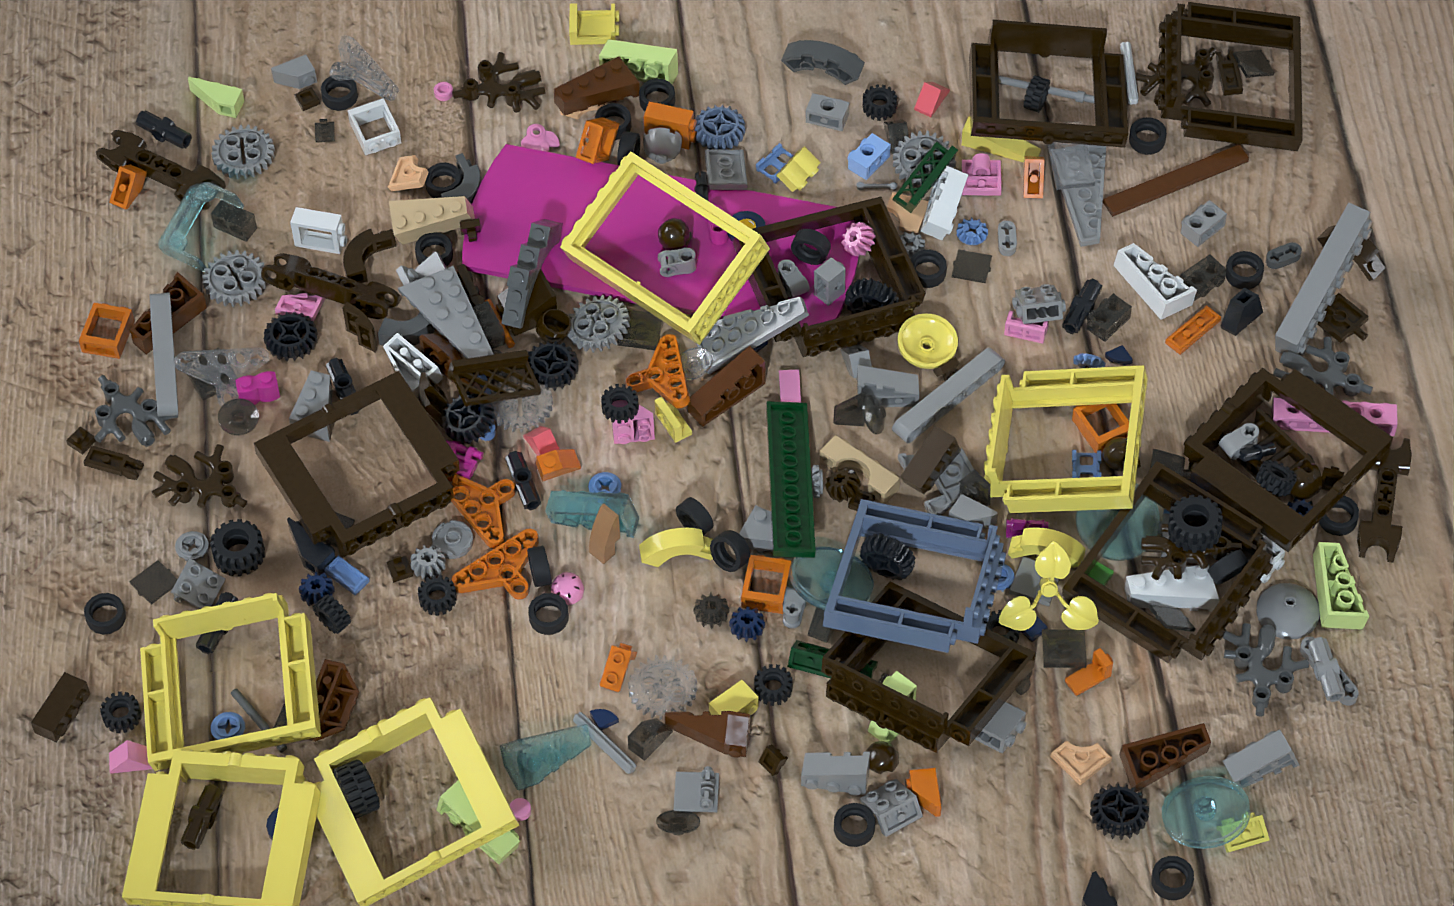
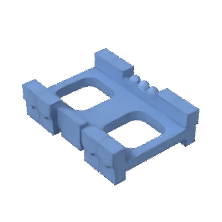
(772, 160)
(1086, 469)

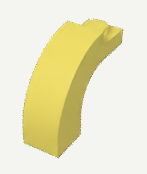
(1037, 539)
(674, 542)

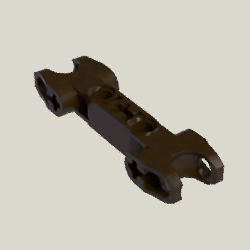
(133, 152)
(300, 274)
(1380, 530)

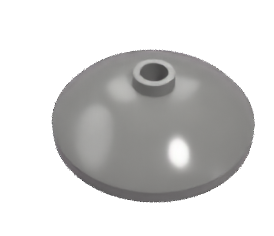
(1288, 620)

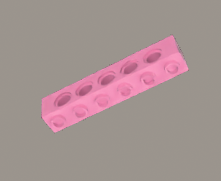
(1385, 416)

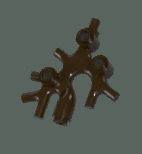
(1201, 80)
(512, 91)
(221, 473)
(1177, 557)

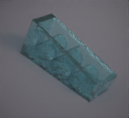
(582, 508)

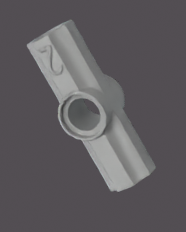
(1326, 669)

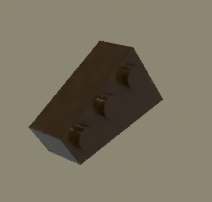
(931, 460)

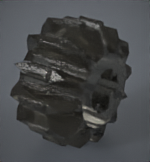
(711, 610)

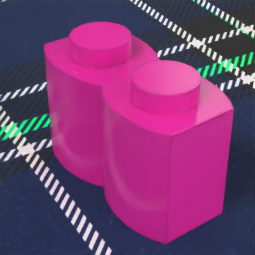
(258, 388)

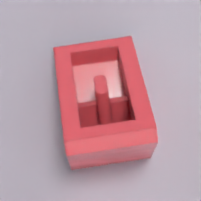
(930, 98)
(541, 440)

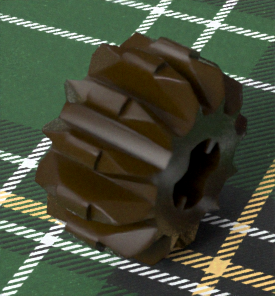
(843, 484)

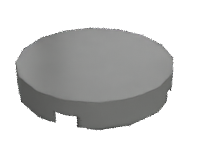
(453, 539)

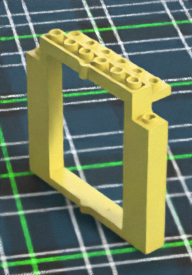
(1067, 388)
(162, 678)
(469, 765)
(290, 840)

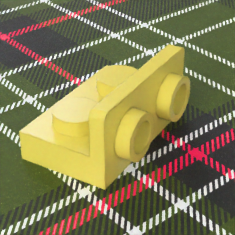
(672, 420)
(1253, 834)

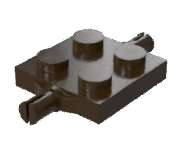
(1343, 319)

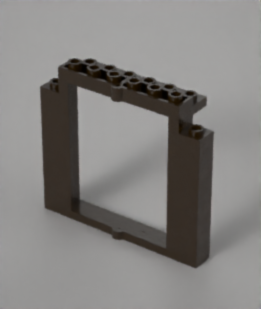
(1234, 26)
(1048, 40)
(888, 258)
(1165, 488)
(1237, 490)
(308, 500)
(905, 715)

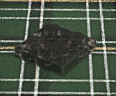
(643, 331)
(1063, 648)

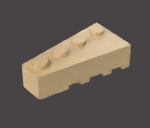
(423, 216)

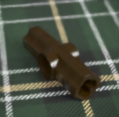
(201, 817)

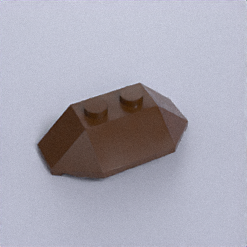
(336, 698)

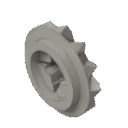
(918, 243)
(817, 481)
(188, 539)

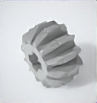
(428, 562)

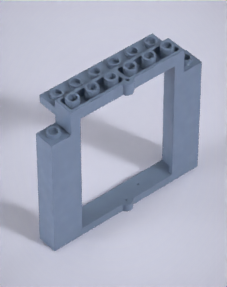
(928, 533)

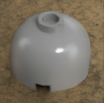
(662, 145)

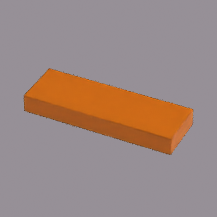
(1193, 330)

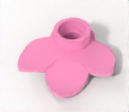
(540, 141)

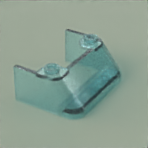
(174, 236)

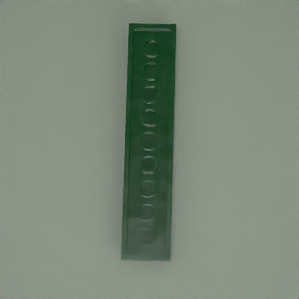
(790, 480)

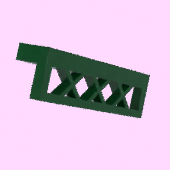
(931, 178)
(808, 658)

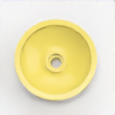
(927, 331)

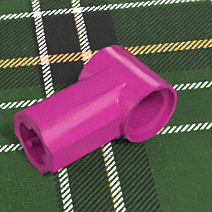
(717, 235)

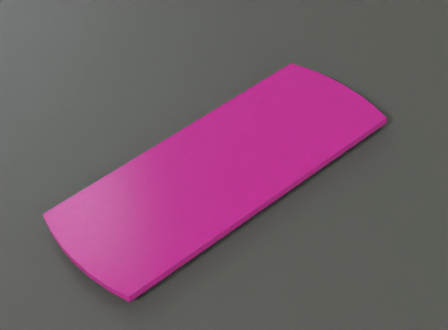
(541, 185)

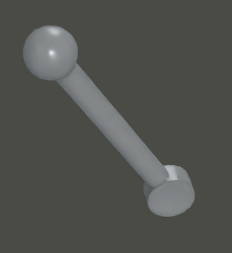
(860, 185)

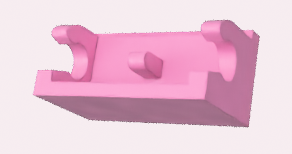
(1032, 331)

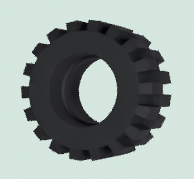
(1195, 510)
(239, 561)
(357, 788)

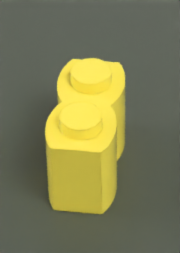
(799, 169)

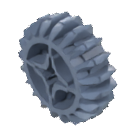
(716, 137)

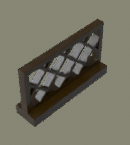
(489, 366)

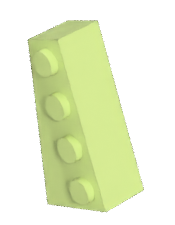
(643, 60)
(1337, 596)
(457, 806)

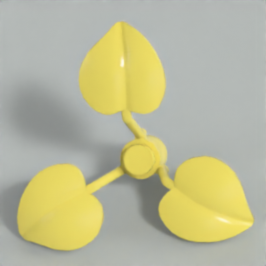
(1050, 563)

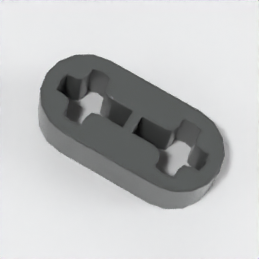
(1282, 253)

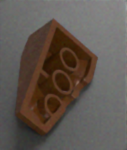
(441, 353)
(724, 732)

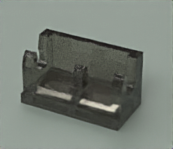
(975, 487)

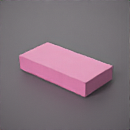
(789, 386)

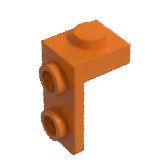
(617, 666)
(1091, 675)

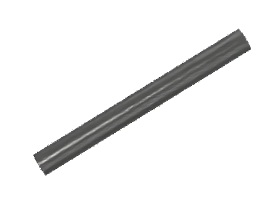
(254, 714)

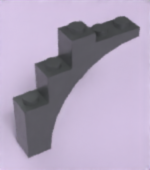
(522, 276)

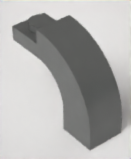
(470, 182)
(409, 329)

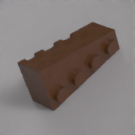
(596, 87)
(185, 305)
(728, 387)
(1162, 754)

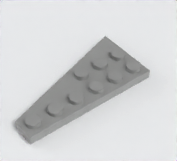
(1086, 202)
(448, 309)
(750, 328)

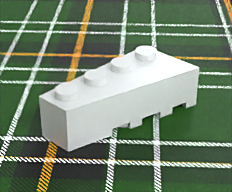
(1153, 282)
(1192, 591)

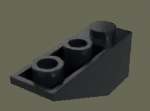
(313, 556)

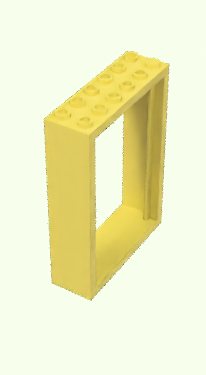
(723, 292)

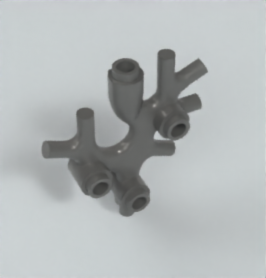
(1330, 378)
(129, 404)
(1261, 677)

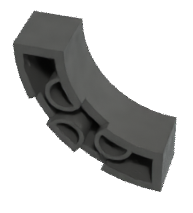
(823, 55)

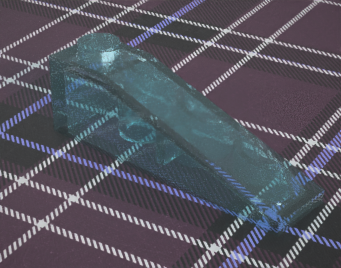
(537, 756)

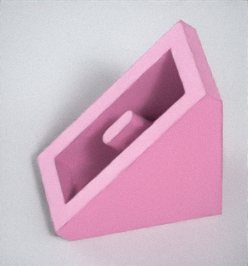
(128, 758)

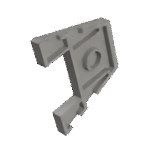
(946, 483)

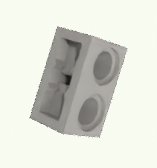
(1203, 223)

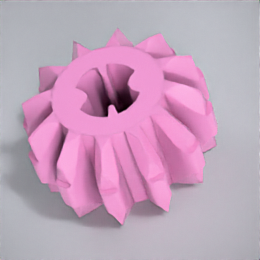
(858, 239)

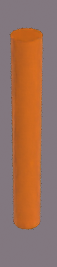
(508, 339)

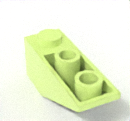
(221, 98)

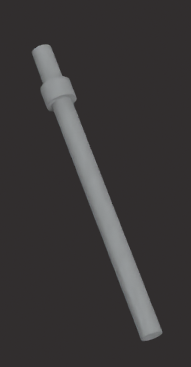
(1079, 96)

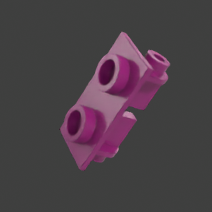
(1016, 526)

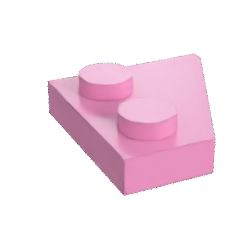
(300, 304)

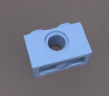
(868, 156)

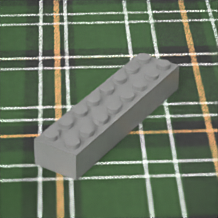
(1324, 280)

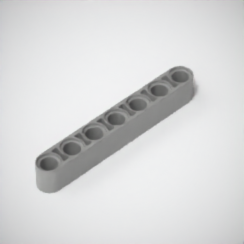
(163, 354)
(948, 395)

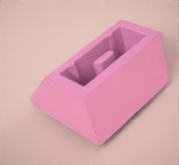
(635, 430)

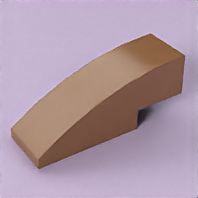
(604, 534)

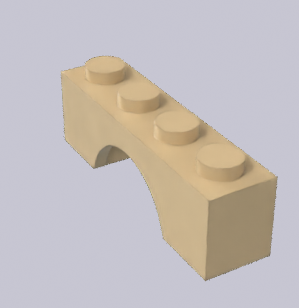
(841, 454)

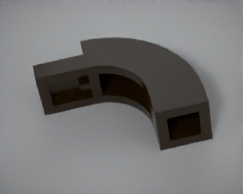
(361, 248)
(1366, 260)

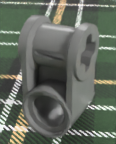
(679, 262)
(792, 279)
(1239, 439)
(793, 608)

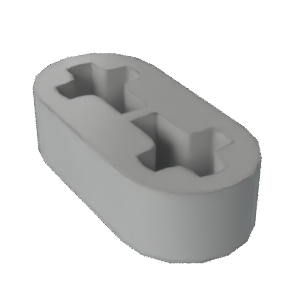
(1011, 238)

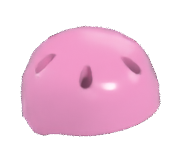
(565, 584)

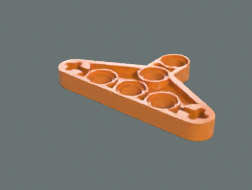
(661, 366)
(485, 511)
(492, 572)

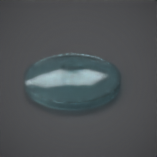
(1127, 545)
(815, 577)
(1206, 812)

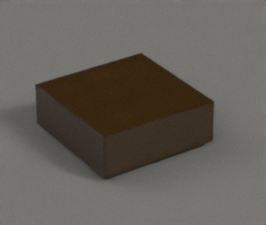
(307, 99)
(854, 502)

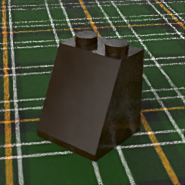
(540, 301)

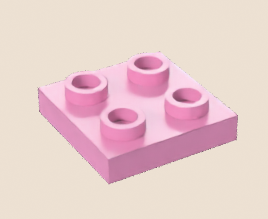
(983, 176)

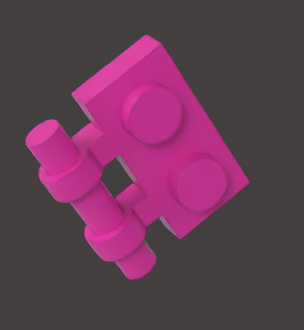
(466, 463)

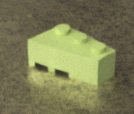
(902, 685)

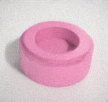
(443, 91)
(521, 809)

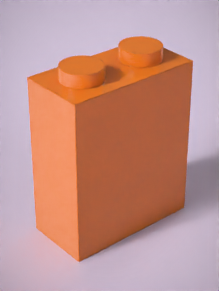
(673, 118)

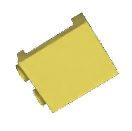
(592, 26)

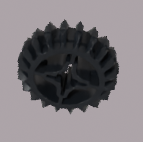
(868, 295)
(291, 330)
(553, 364)
(470, 423)
(887, 556)
(1108, 817)

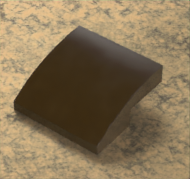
(360, 325)
(432, 398)

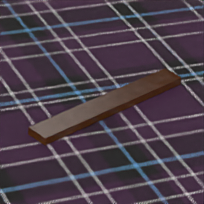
(1175, 180)

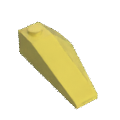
(1007, 148)

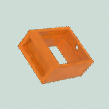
(601, 138)
(103, 346)
(1098, 442)
(765, 601)

